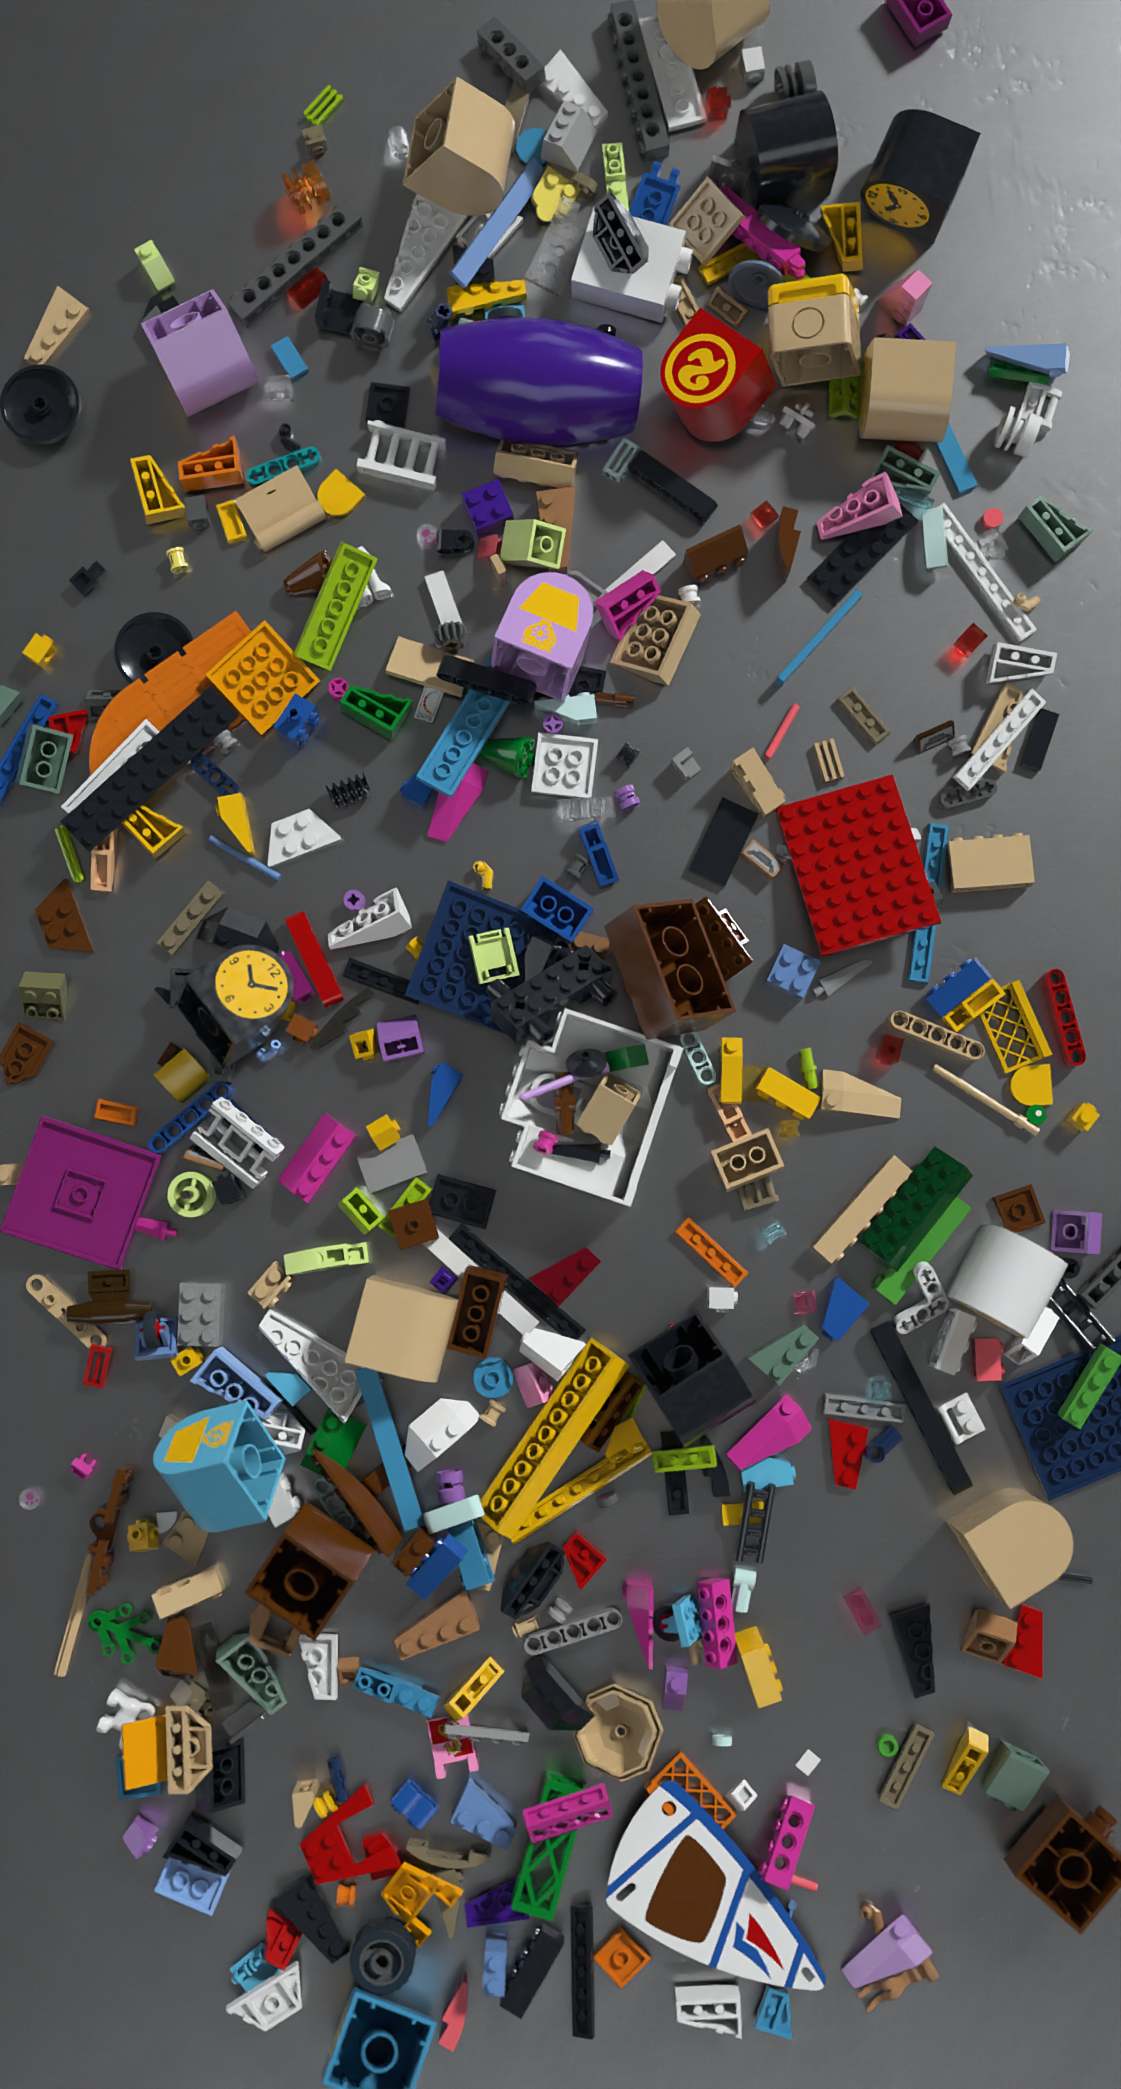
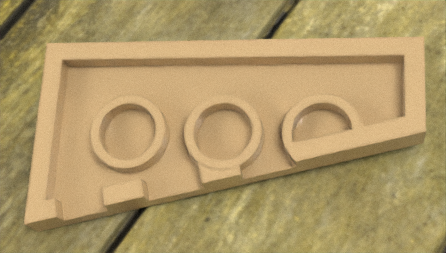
(1005, 702)

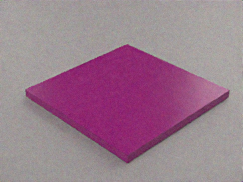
(80, 1192)

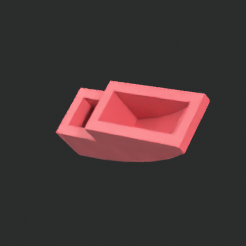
(454, 2015)

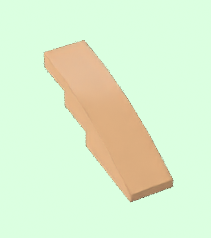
(729, 1115)

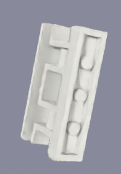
(227, 1152)

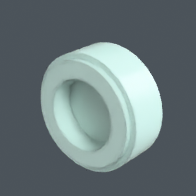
(721, 1740)

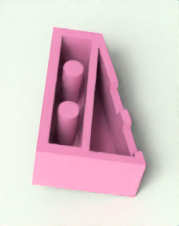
(906, 297)

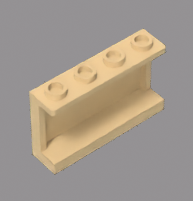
(990, 863)

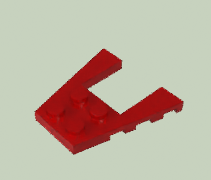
(329, 1853)

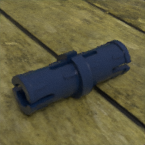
(337, 1779)

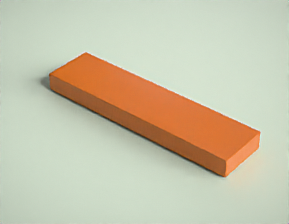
(711, 1252)

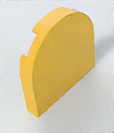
(339, 495)
(1032, 1085)

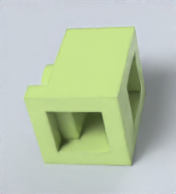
(366, 285)

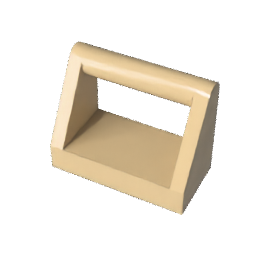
(303, 1797)

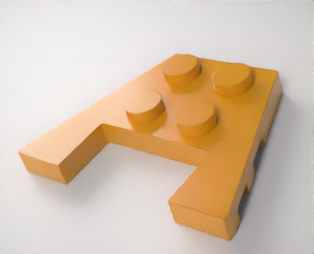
(410, 1891)

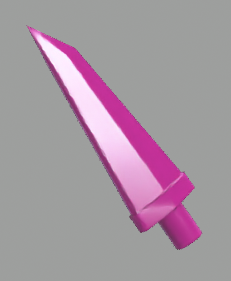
(156, 1228)

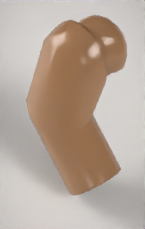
(875, 1915)

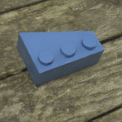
(483, 1817)

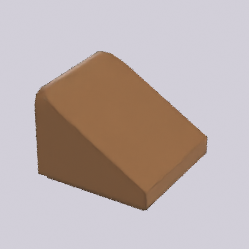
(347, 1669)

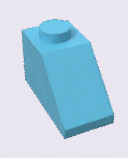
(290, 1385)

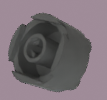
(372, 326)

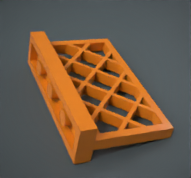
(670, 1808)

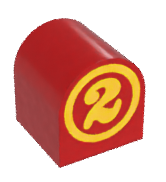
(715, 378)

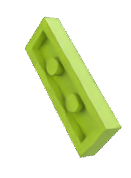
(415, 1192)
(684, 1458)

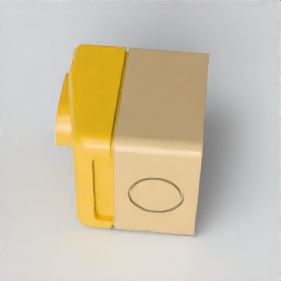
(814, 330)

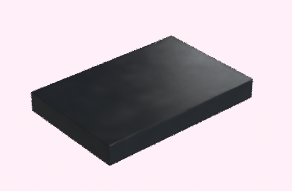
(462, 1201)

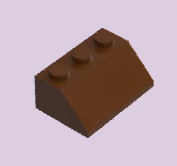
(716, 554)

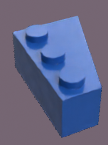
(436, 1566)

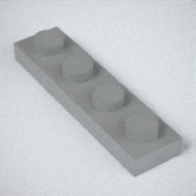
(496, 1735)

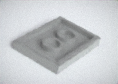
(391, 1165)

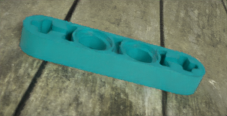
(282, 462)

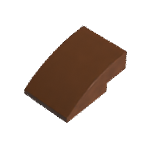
(786, 541)

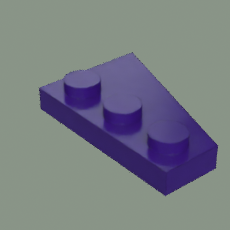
(494, 1907)

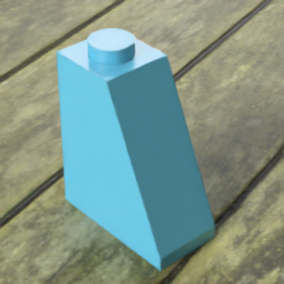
(767, 1471)

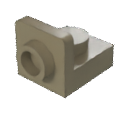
(315, 139)

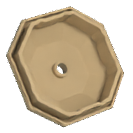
(607, 1749)

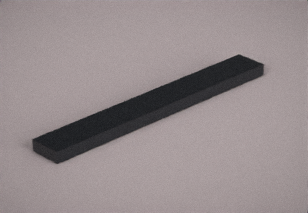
(517, 1283)

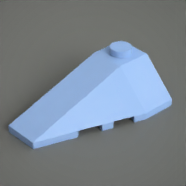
(1044, 358)

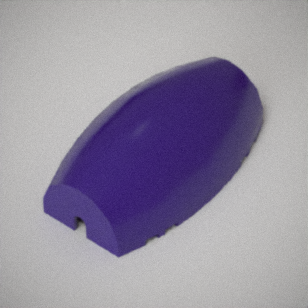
(538, 381)

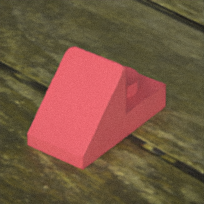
(488, 547)

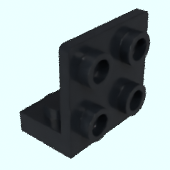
(335, 309)

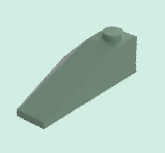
(251, 1670)

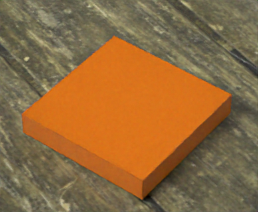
(621, 1957)

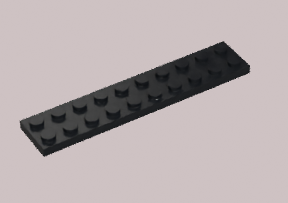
(149, 769)

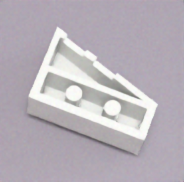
(710, 2007)

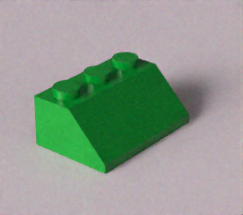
(334, 1440)

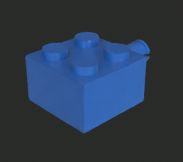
(297, 721)

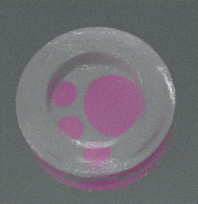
(427, 534)
(30, 1498)

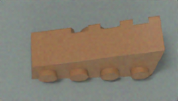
(442, 1624)

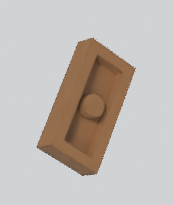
(595, 943)

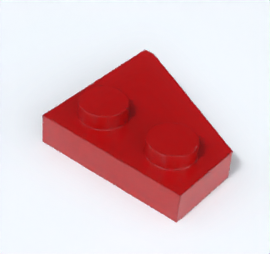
(280, 1940)

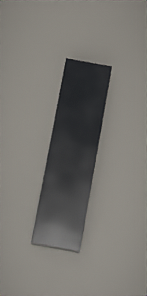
(377, 979)
(675, 1480)

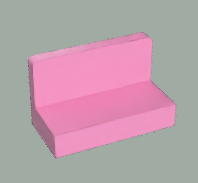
(533, 1384)

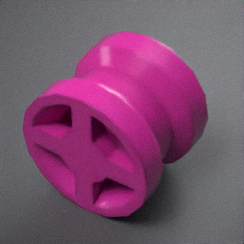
(338, 685)
(545, 1142)

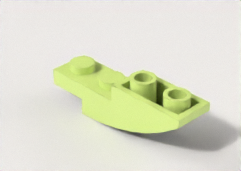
(615, 172)
(325, 1258)

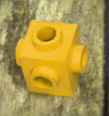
(142, 1536)

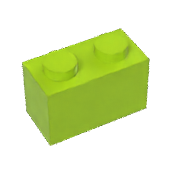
(360, 1211)

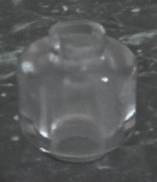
(763, 418)

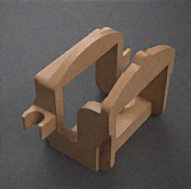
(260, 1638)

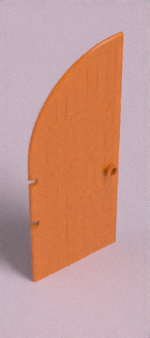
(168, 690)

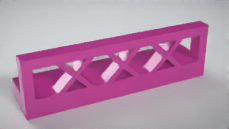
(567, 1810)

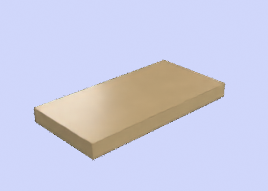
(420, 665)

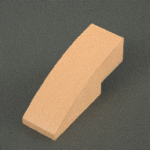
(103, 863)

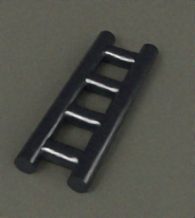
(1090, 1318)
(749, 1512)

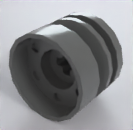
(793, 84)

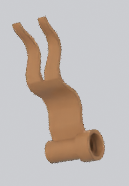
(899, 1982)

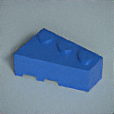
(958, 986)

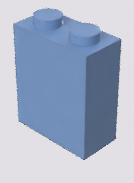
(495, 1964)

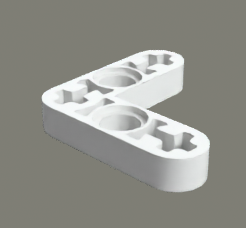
(931, 1300)

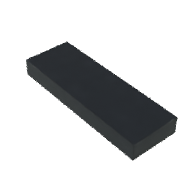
(1039, 739)

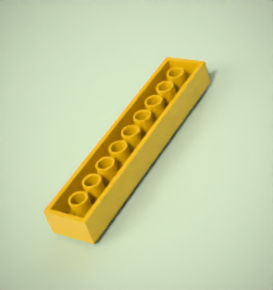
(551, 1437)

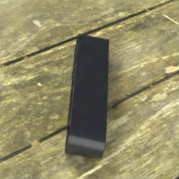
(672, 486)
(486, 680)

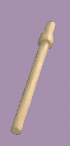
(1019, 1120)

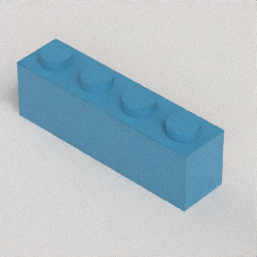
(475, 1565)

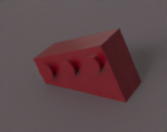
(566, 1275)

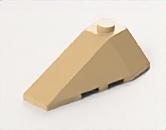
(851, 1095)

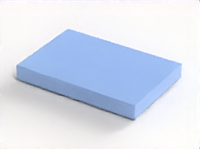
(191, 1886)

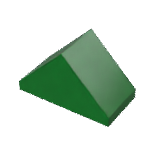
(627, 1058)

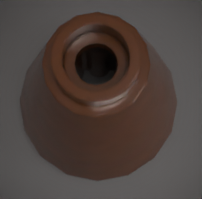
(309, 576)

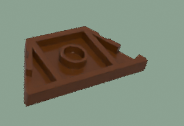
(62, 920)

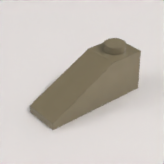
(449, 1915)

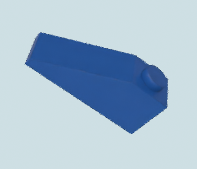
(416, 792)
(443, 1085)

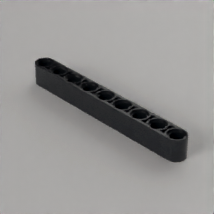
(921, 1407)

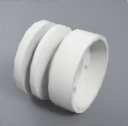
(1018, 431)

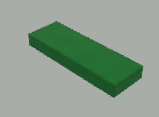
(1016, 372)

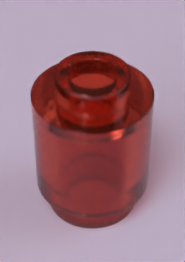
(909, 448)

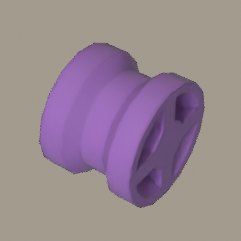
(552, 720)
(354, 904)

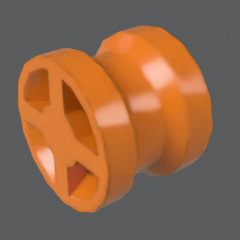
(346, 1896)

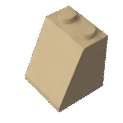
(609, 1109)

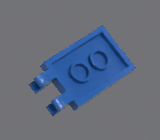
(656, 196)

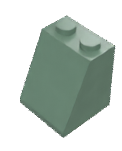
(1014, 1777)

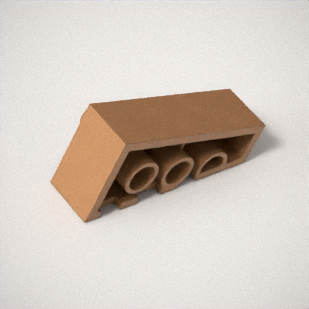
(557, 508)

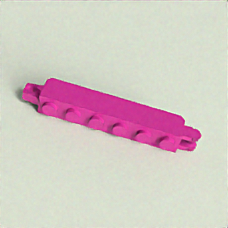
(767, 244)

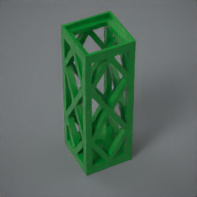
(531, 1903)

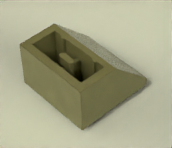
(43, 995)

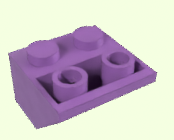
(400, 1038)

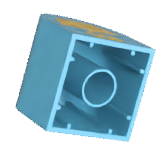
(221, 1466)

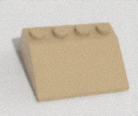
(657, 640)

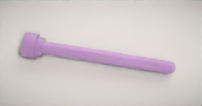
(554, 1085)

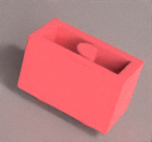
(987, 1359)

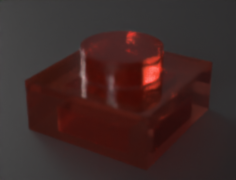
(764, 515)

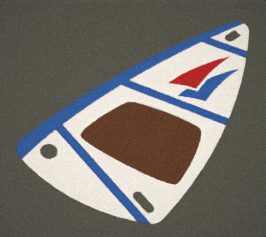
(705, 1895)

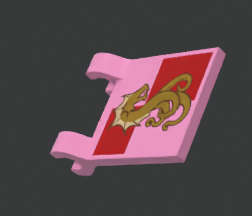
(450, 1750)

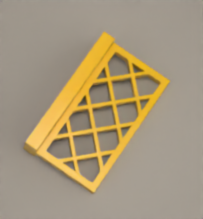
(1030, 1022)

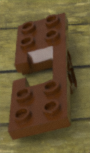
(106, 1536)

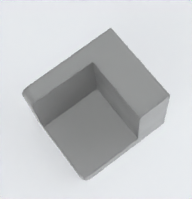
(685, 764)

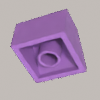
(1076, 1232)

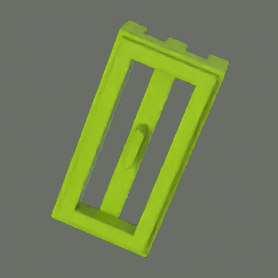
(323, 98)

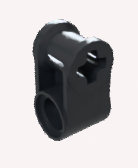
(452, 541)

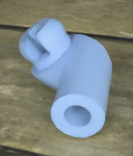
(270, 1052)

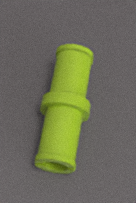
(808, 1068)

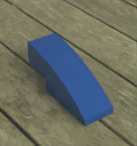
(598, 853)

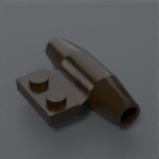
(110, 1301)

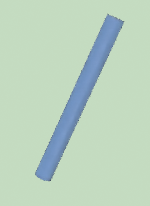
(244, 857)

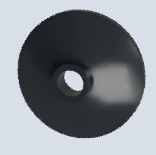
(586, 1063)

